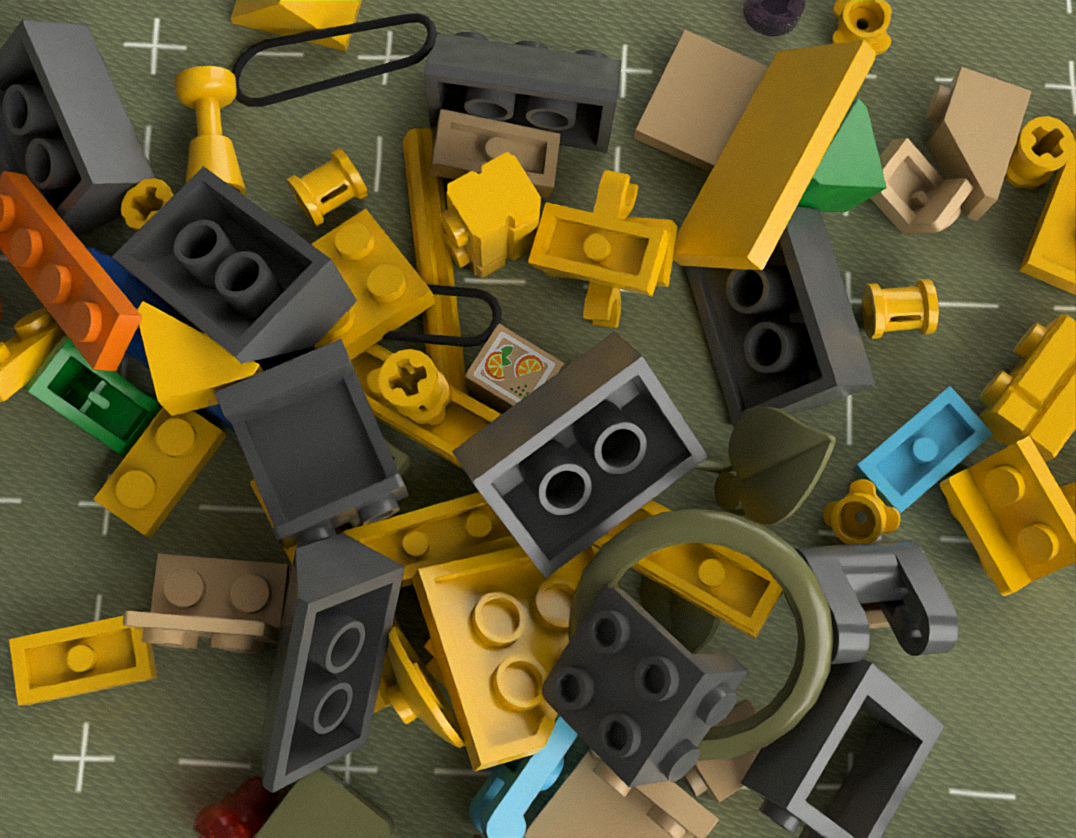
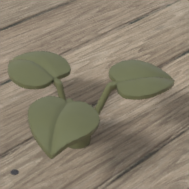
(766, 480)

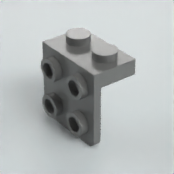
(639, 691)

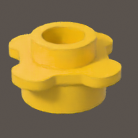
(873, 13)
(863, 498)

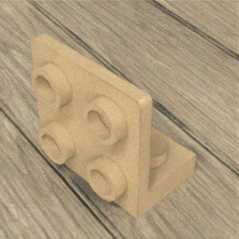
(214, 598)
(600, 805)

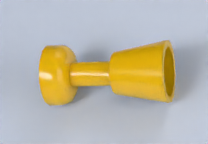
(208, 91)

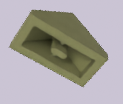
(326, 808)

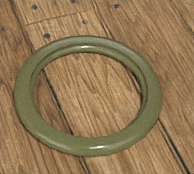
(784, 565)

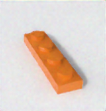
(64, 274)

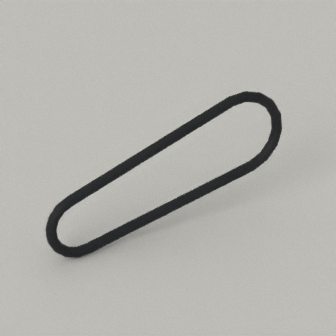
(339, 80)

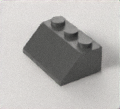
(525, 86)
(67, 123)
(236, 272)
(783, 330)
(581, 453)
(327, 657)

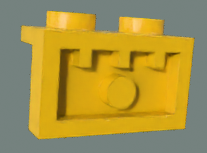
(1014, 516)

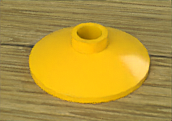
(417, 693)

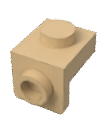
(916, 193)

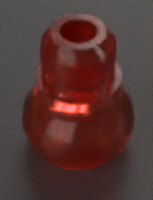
(237, 813)

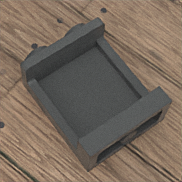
(313, 446)

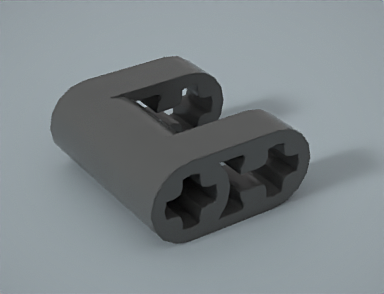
(901, 583)

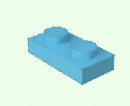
(923, 450)

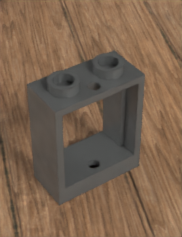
(880, 776)

